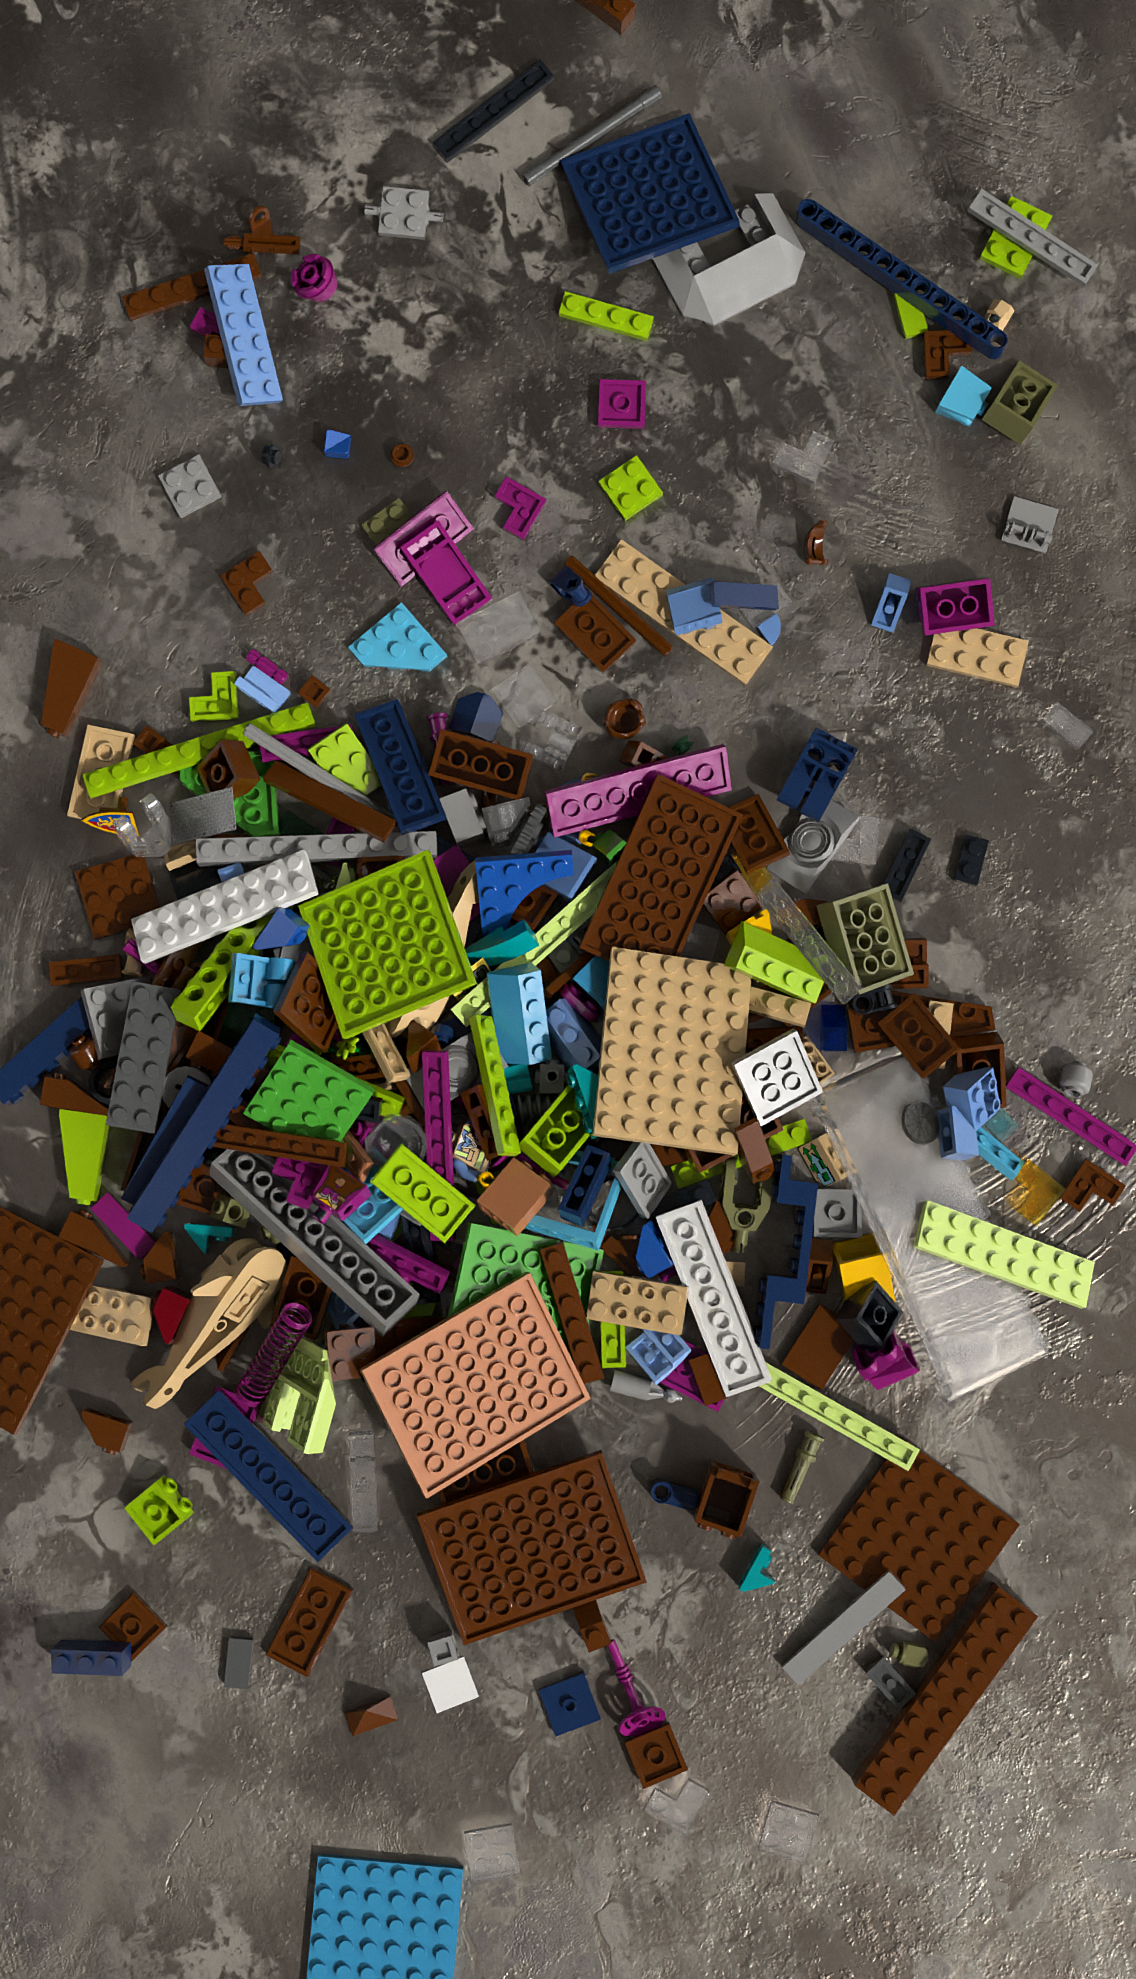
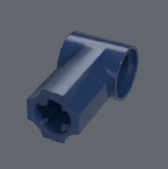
(675, 1495)

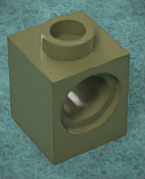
(237, 1215)

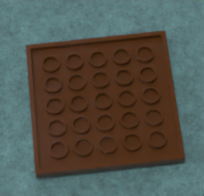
(927, 1533)

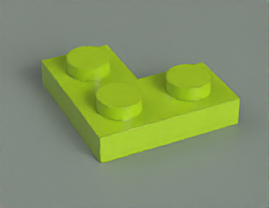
(222, 703)

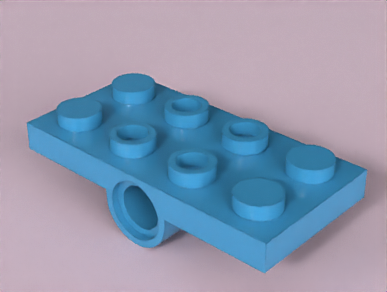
(258, 979)

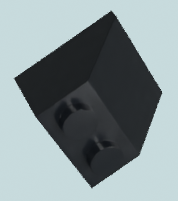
(870, 1317)

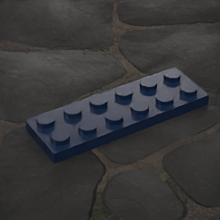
(400, 767)

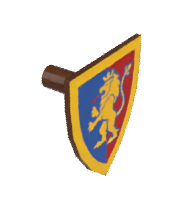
(106, 816)

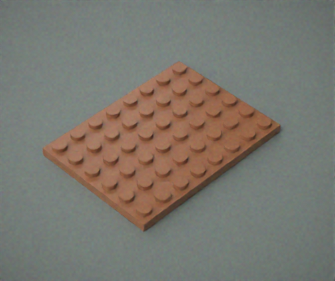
(475, 1384)

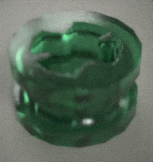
(682, 745)

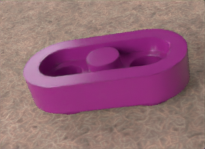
(586, 1007)

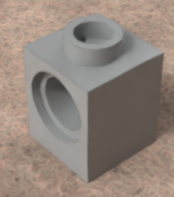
(443, 1648)

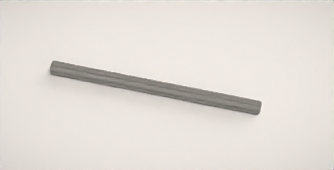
(310, 768)

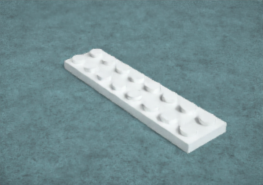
(224, 906)
(714, 1298)

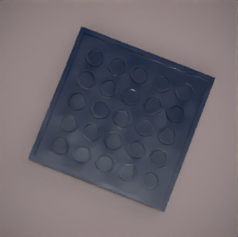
(649, 193)

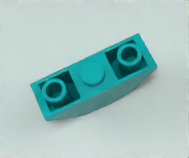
(585, 1088)

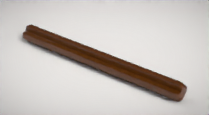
(619, 606)

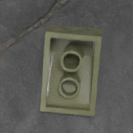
(1020, 402)

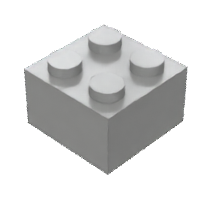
(461, 816)

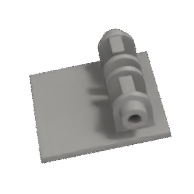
(1030, 525)

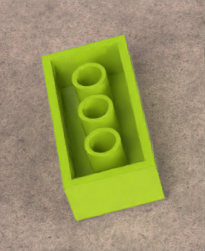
(556, 1134)

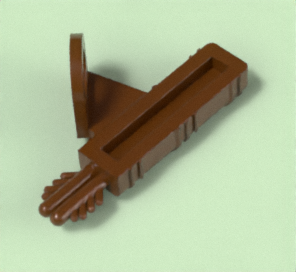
(262, 237)
(622, 1251)

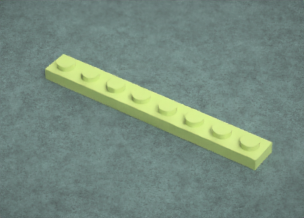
(841, 1418)

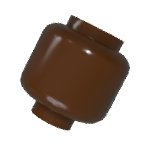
(84, 1053)

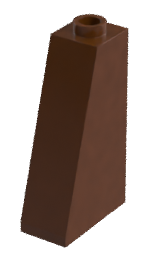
(68, 685)

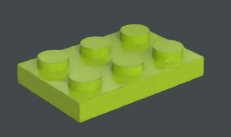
(1007, 254)
(346, 760)

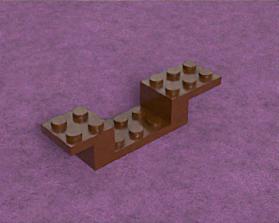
(359, 1344)

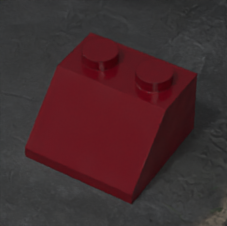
(169, 1310)

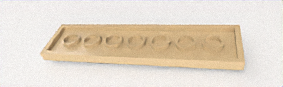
(645, 587)

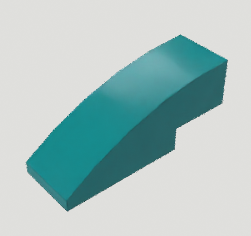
(503, 944)

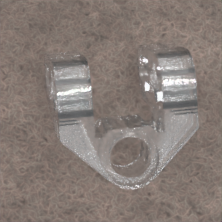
(559, 744)
(160, 831)

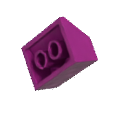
(955, 606)

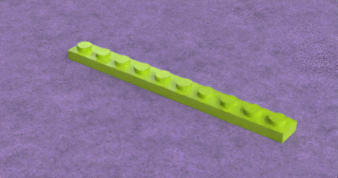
(191, 751)

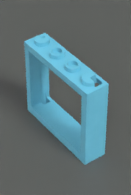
(575, 1234)

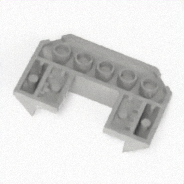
(742, 280)

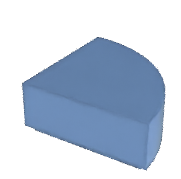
(770, 629)

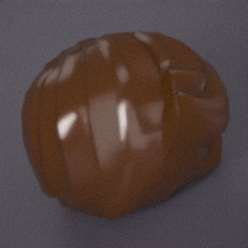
(624, 718)

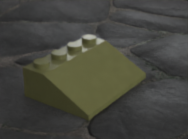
(867, 936)

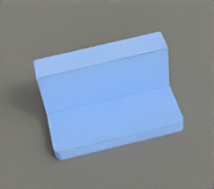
(263, 689)

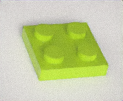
(630, 488)

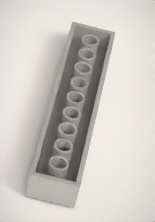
(327, 1249)

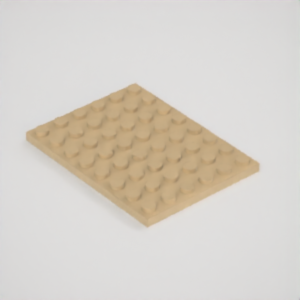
(670, 1052)

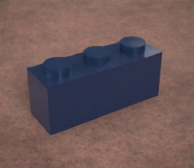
(585, 1185)
(91, 1657)

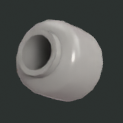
(1076, 1079)

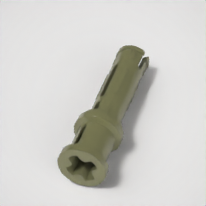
(788, 1493)

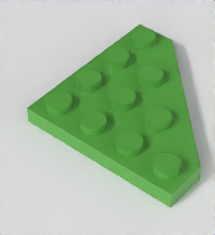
(254, 812)

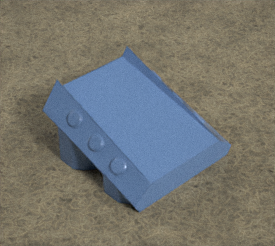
(692, 607)

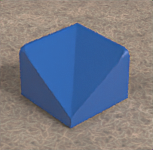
(337, 444)

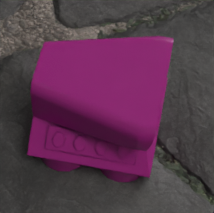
(886, 1365)

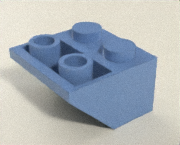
(974, 1095)

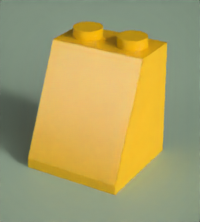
(858, 1264)

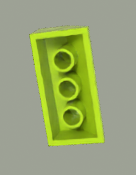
(773, 963)

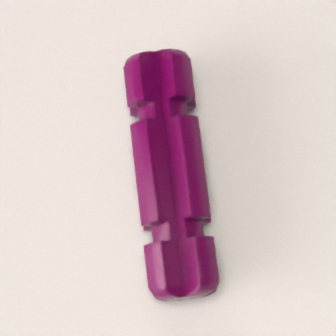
(267, 666)

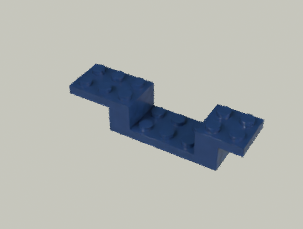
(782, 1287)

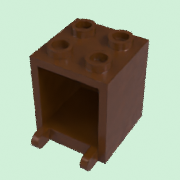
(729, 1491)

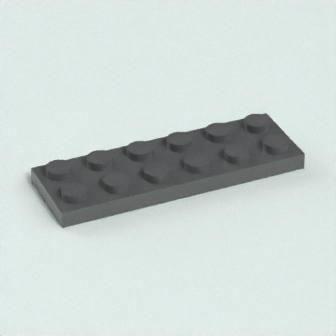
(143, 1058)

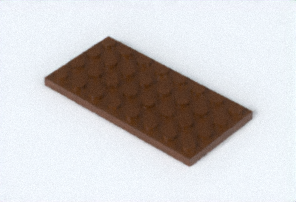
(662, 873)

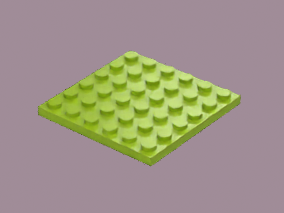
(387, 944)

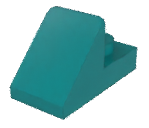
(202, 1234)
(753, 1576)

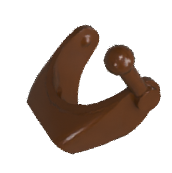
(816, 534)

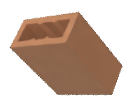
(515, 1196)

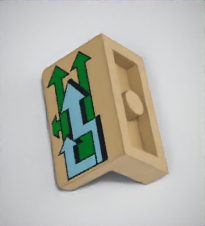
(822, 1161)

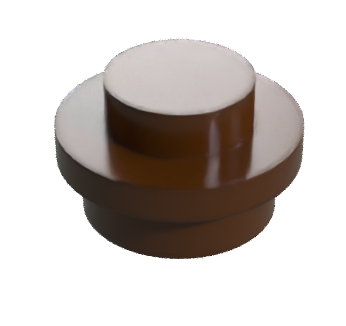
(402, 455)

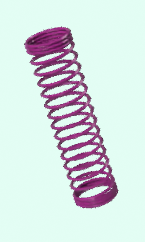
(261, 1389)

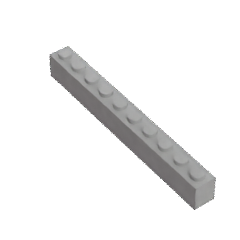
(318, 847)

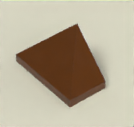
(224, 1356)
(371, 1715)

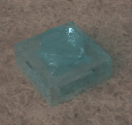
(1001, 1125)

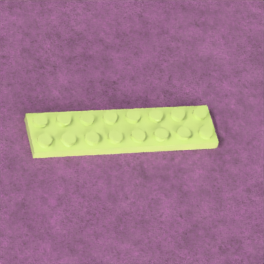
(1004, 1254)

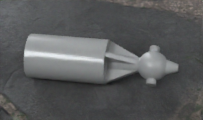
(641, 1388)

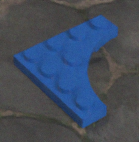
(510, 878)

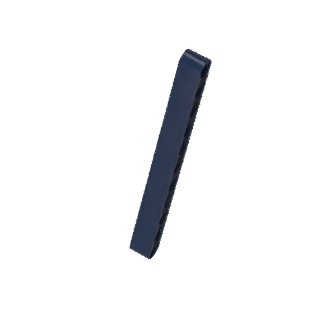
(904, 289)

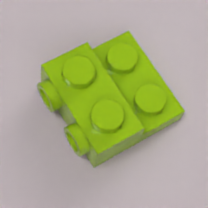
(159, 1509)

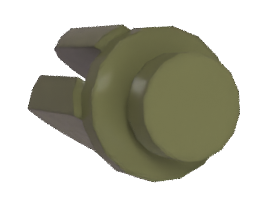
(909, 1653)

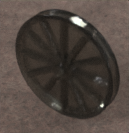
(920, 1123)

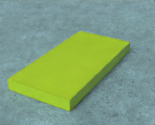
(422, 1193)

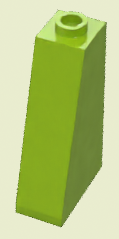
(84, 1152)

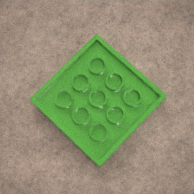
(308, 1096)

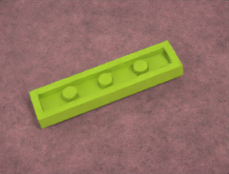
(606, 316)
(613, 1341)

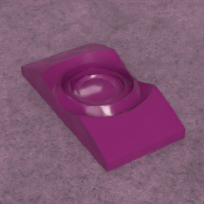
(446, 573)

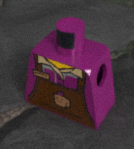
(338, 1194)

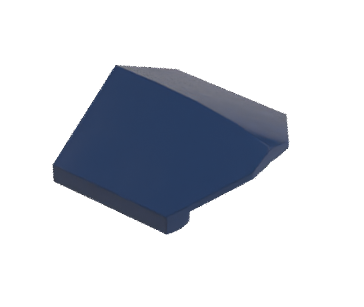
(477, 716)

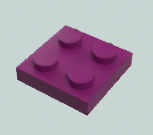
(622, 404)

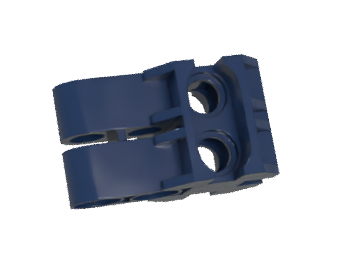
(827, 780)

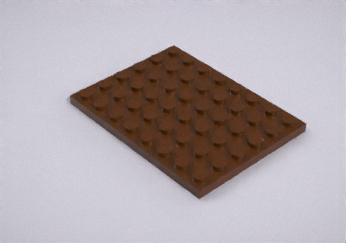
(39, 1299)
(531, 1547)

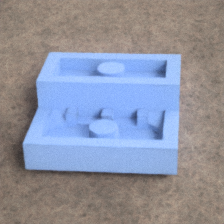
(658, 1353)

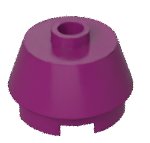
(314, 278)

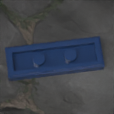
(744, 595)

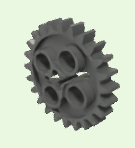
(527, 835)

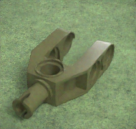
(756, 1211)

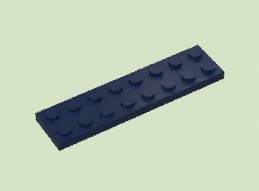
(268, 1475)

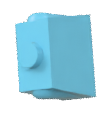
(964, 398)

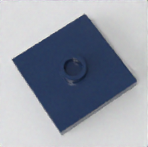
(569, 1704)

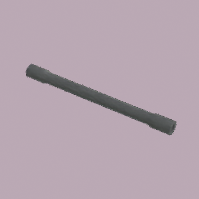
(642, 102)

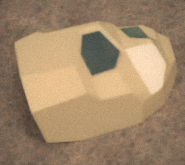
(999, 313)

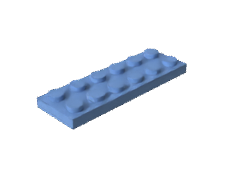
(243, 334)

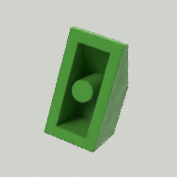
(608, 846)

